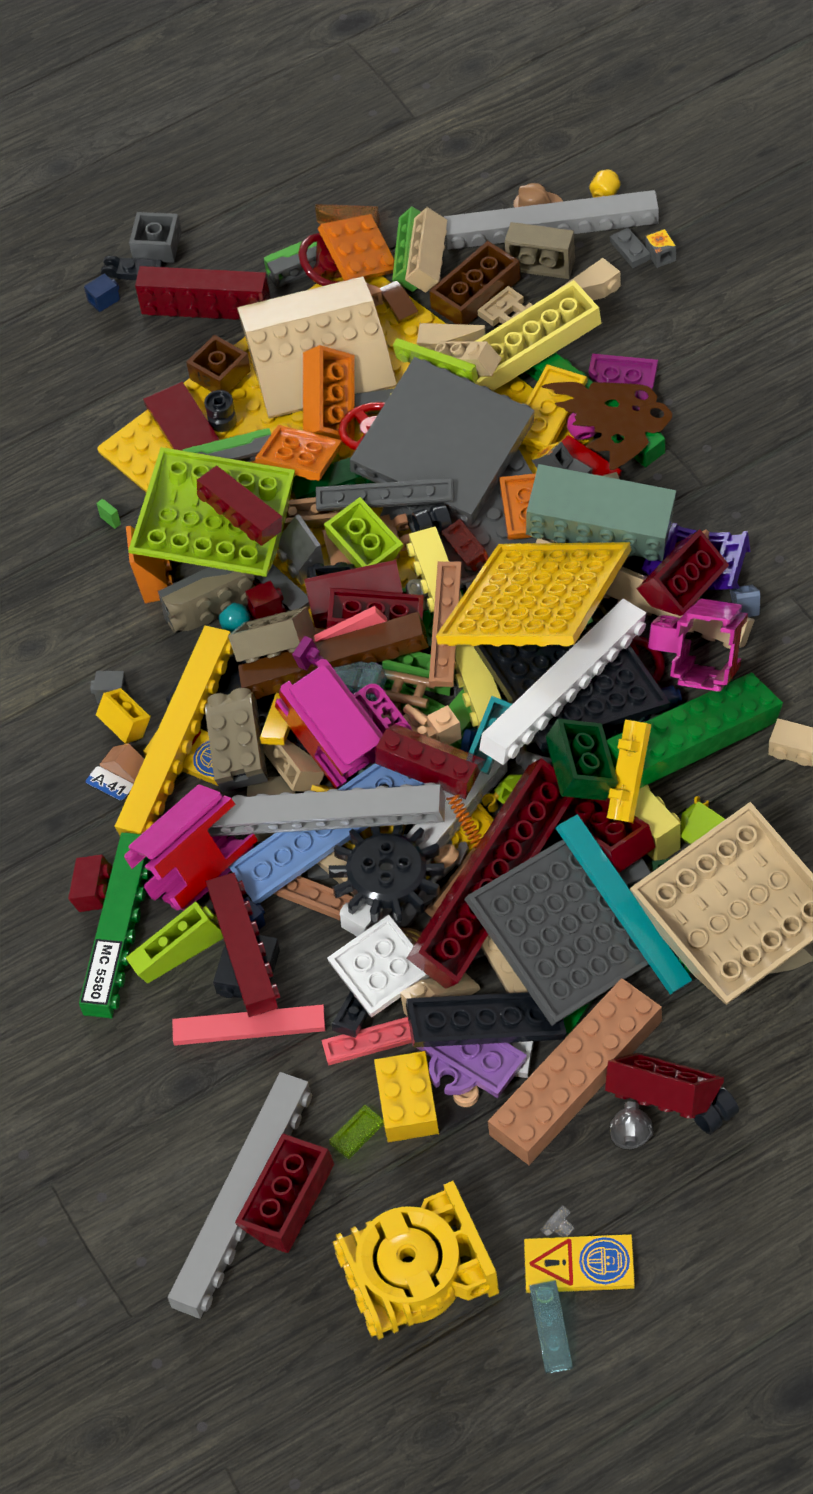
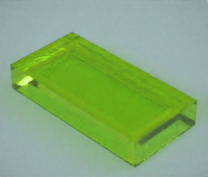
(356, 1132)

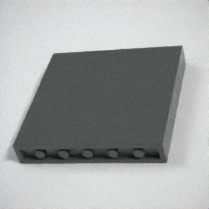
(444, 430)

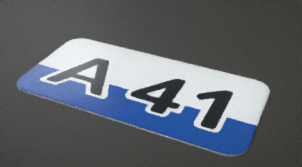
(109, 783)

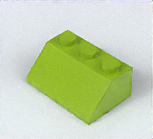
(362, 535)

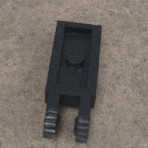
(127, 267)

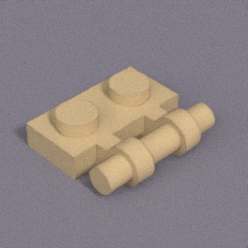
(501, 306)

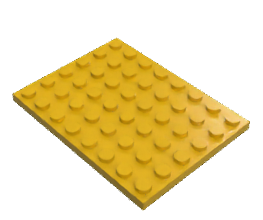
(534, 594)

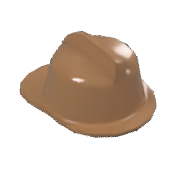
(534, 195)

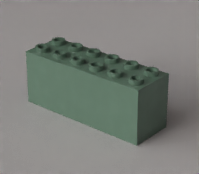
(599, 510)

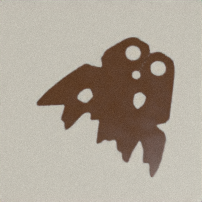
(623, 420)

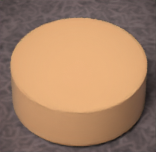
(448, 855)
(467, 1099)

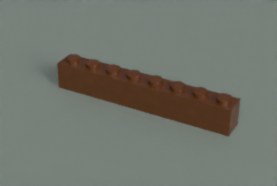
(365, 645)

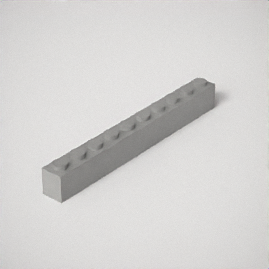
(574, 215)
(333, 810)
(220, 1234)

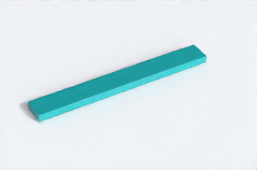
(623, 904)

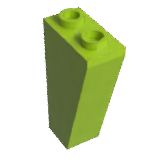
(176, 942)

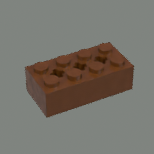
(474, 283)

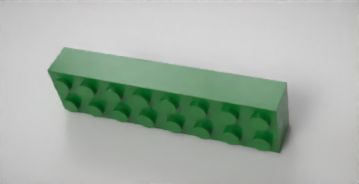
(704, 726)

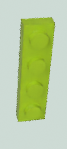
(407, 351)

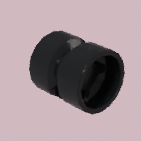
(220, 410)
(436, 516)
(722, 1108)

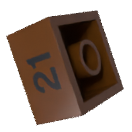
(218, 365)

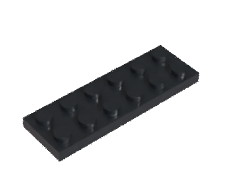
(479, 1020)

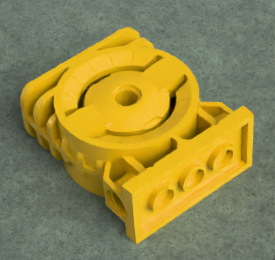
(408, 1233)

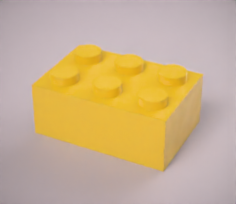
(406, 1096)

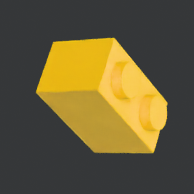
(123, 715)

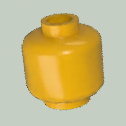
(604, 184)

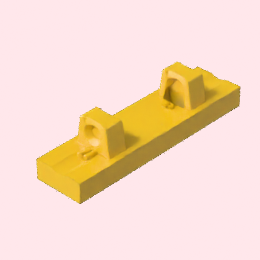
(629, 770)

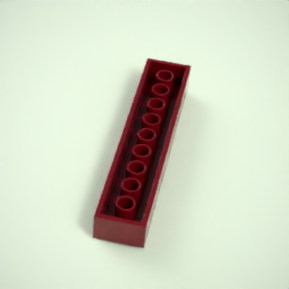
(512, 838)

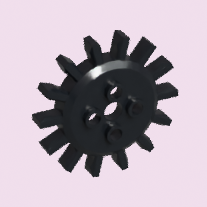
(404, 881)

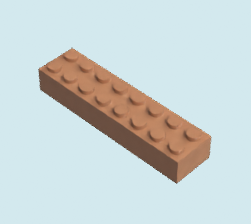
(574, 1071)

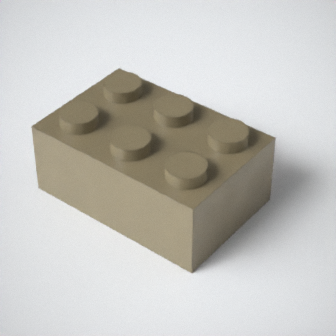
(541, 249)
(271, 635)

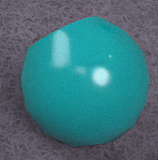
(234, 616)

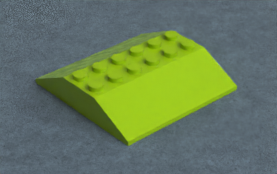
(190, 531)

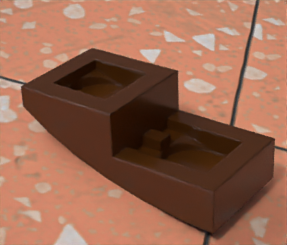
(398, 301)

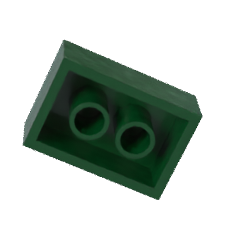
(581, 759)

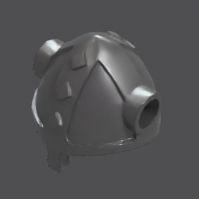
(531, 753)
(631, 1127)

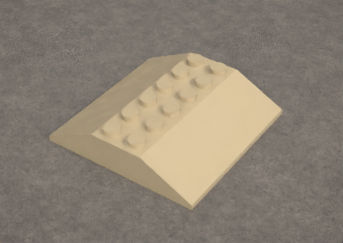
(329, 316)
(732, 903)

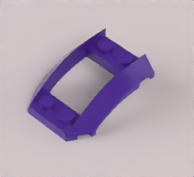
(729, 546)

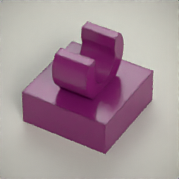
(306, 653)

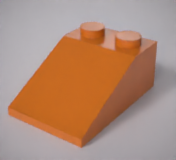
(150, 572)

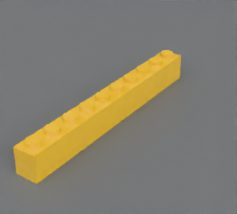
(176, 732)

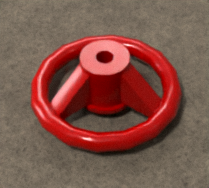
(364, 421)

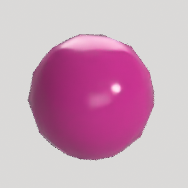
(579, 432)

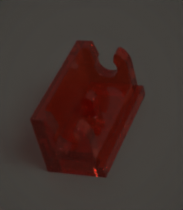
(465, 544)

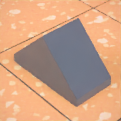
(748, 597)

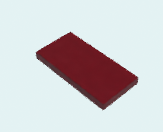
(180, 418)

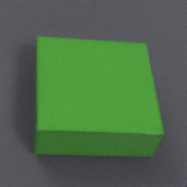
(108, 513)

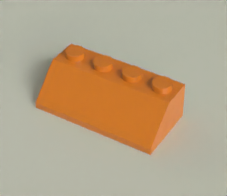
(327, 391)

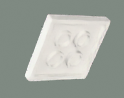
(377, 965)

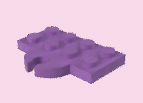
(477, 1064)

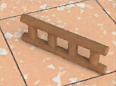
(401, 678)

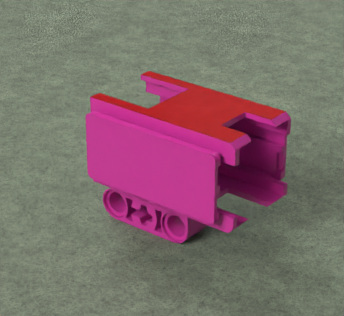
(669, 632)
(335, 724)
(185, 851)

